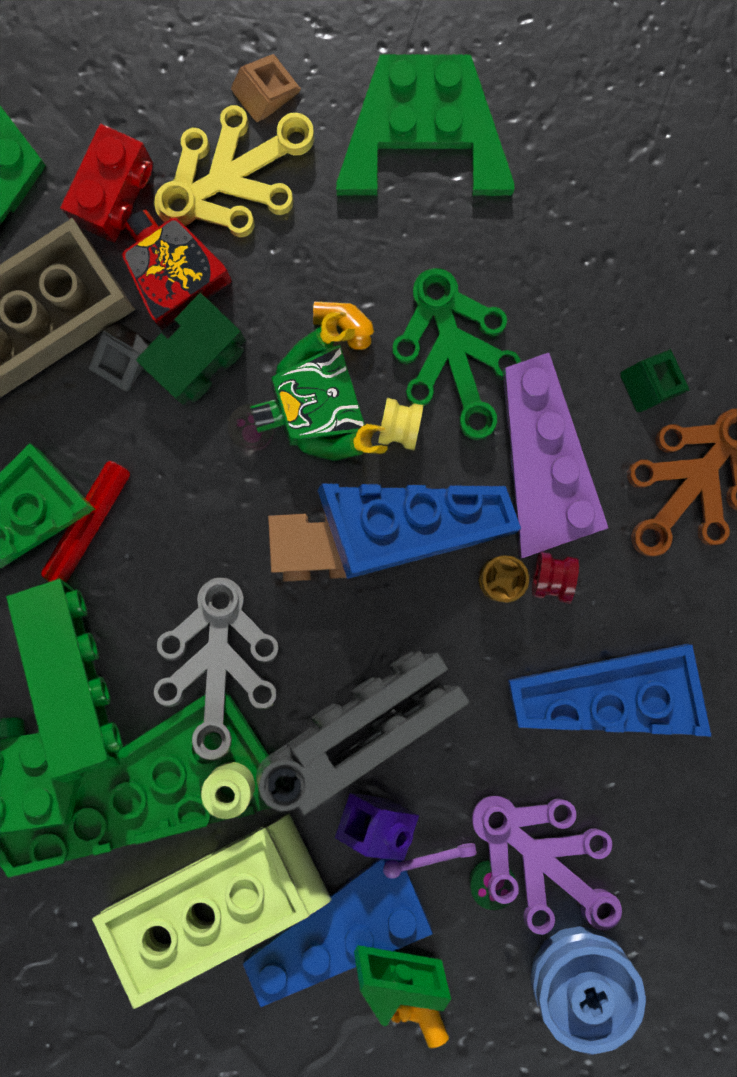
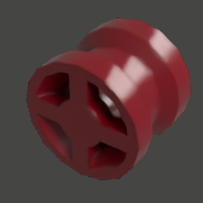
(555, 577)

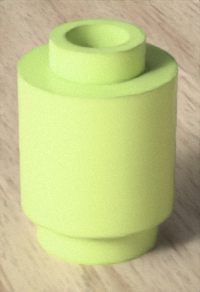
(238, 779)

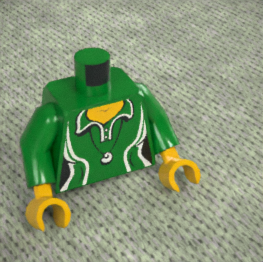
(318, 398)

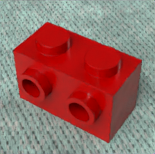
(108, 183)

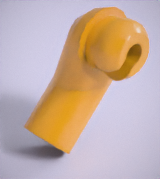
(353, 320)
(429, 1022)

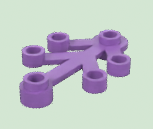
(539, 858)

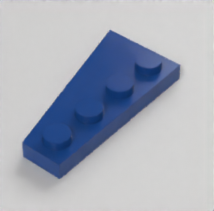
(403, 525)
(628, 693)
(362, 912)

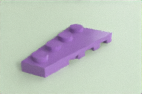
(549, 470)

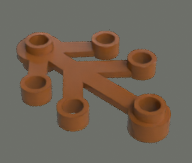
(699, 476)

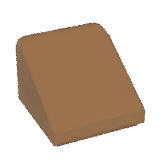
(264, 87)

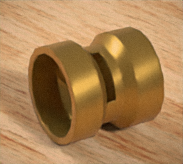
(510, 577)

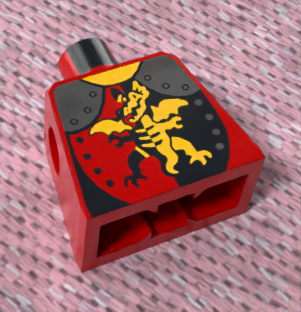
(170, 266)

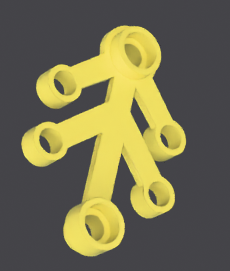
(228, 174)

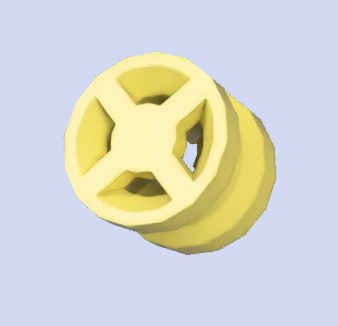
(400, 424)

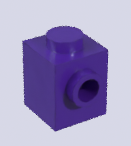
(376, 827)

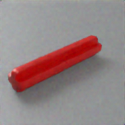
(80, 533)

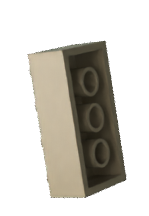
(53, 302)

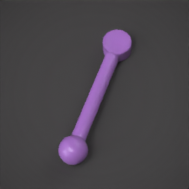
(393, 868)

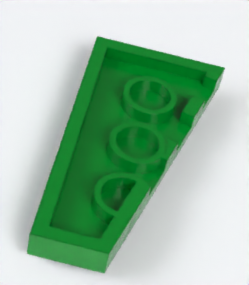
(35, 503)

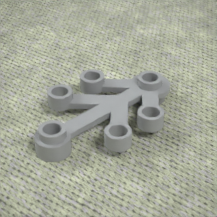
(216, 658)

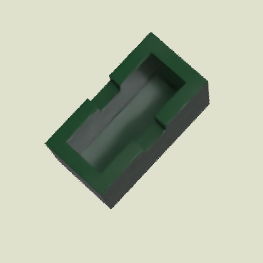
(194, 351)

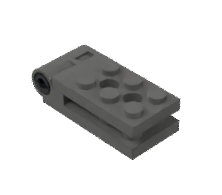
(317, 778)

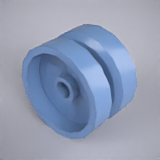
(587, 990)

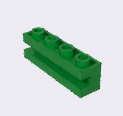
(64, 680)

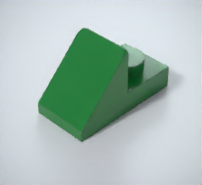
(400, 979)

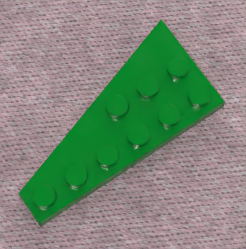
(145, 796)

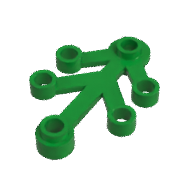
(453, 346)

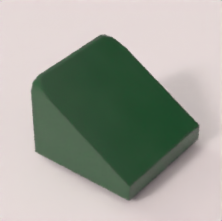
(654, 381)

